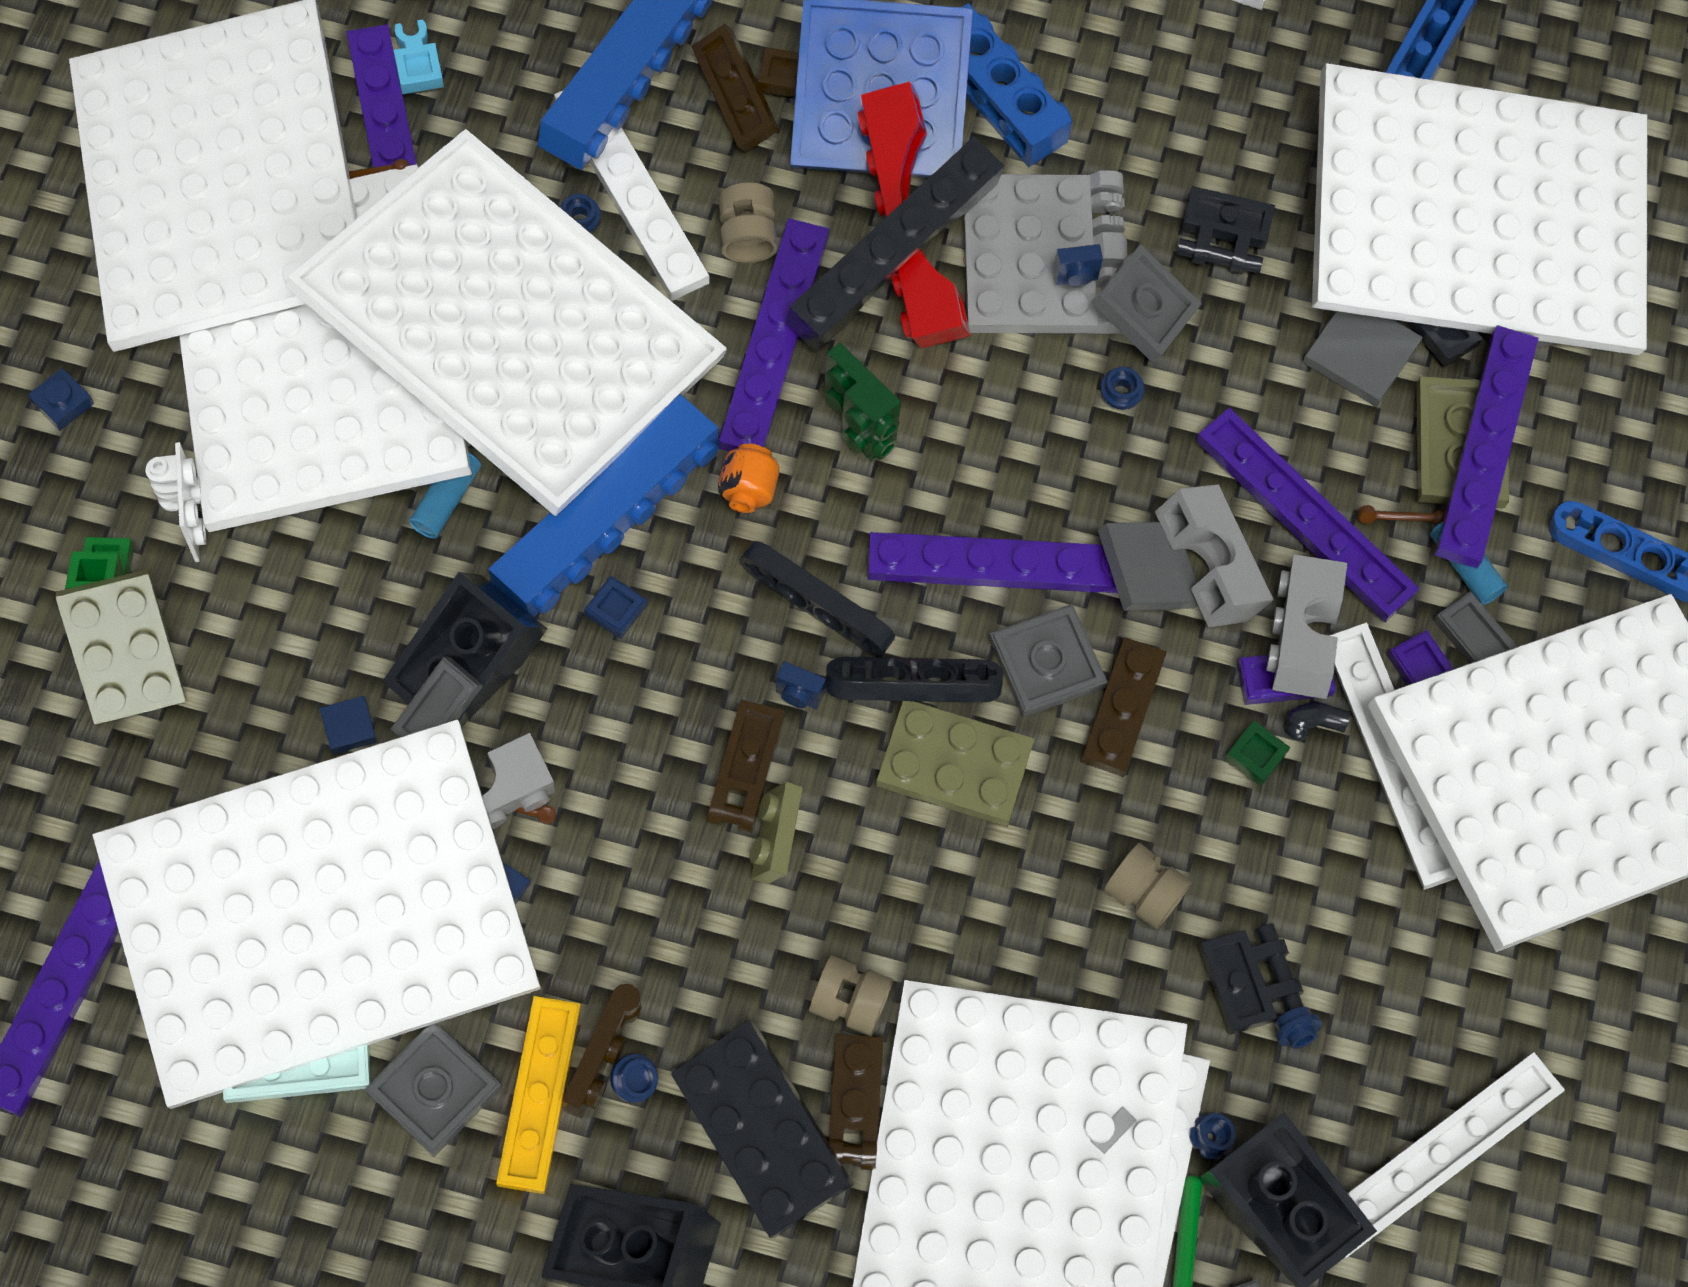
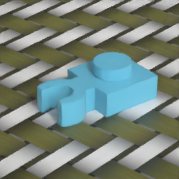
(417, 61)

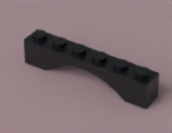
(869, 264)

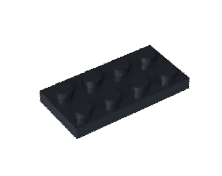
(762, 1129)

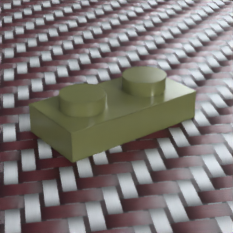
(773, 846)

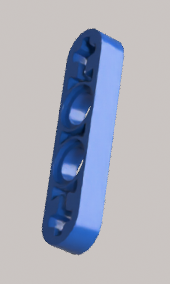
(1634, 545)

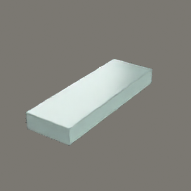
(334, 1074)

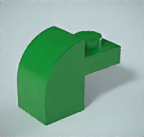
(99, 560)

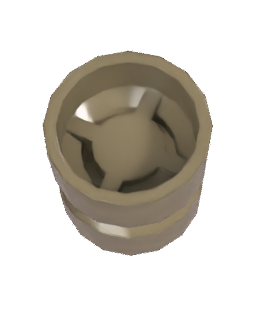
(747, 222)
(1147, 886)
(867, 999)

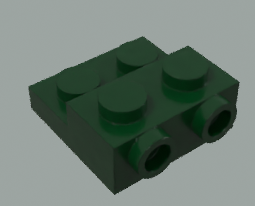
(867, 405)

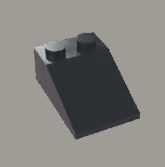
(477, 630)
(1288, 1202)
(629, 1241)

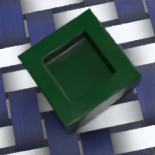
(1257, 753)

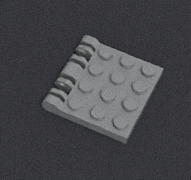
(1014, 245)

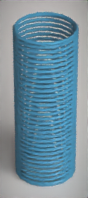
(452, 501)
(1485, 579)

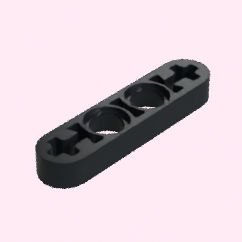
(817, 599)
(862, 679)

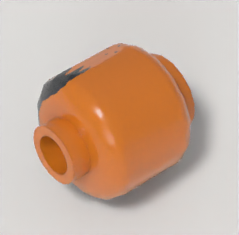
(748, 478)

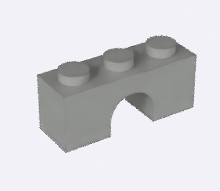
(1205, 524)
(1304, 657)
(519, 780)

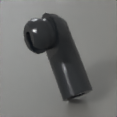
(1312, 715)

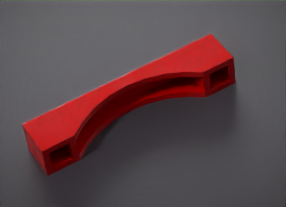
(896, 134)

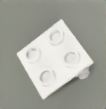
(179, 490)

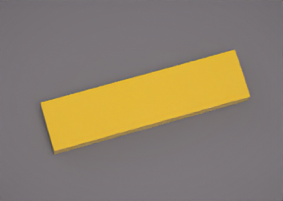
(539, 1095)

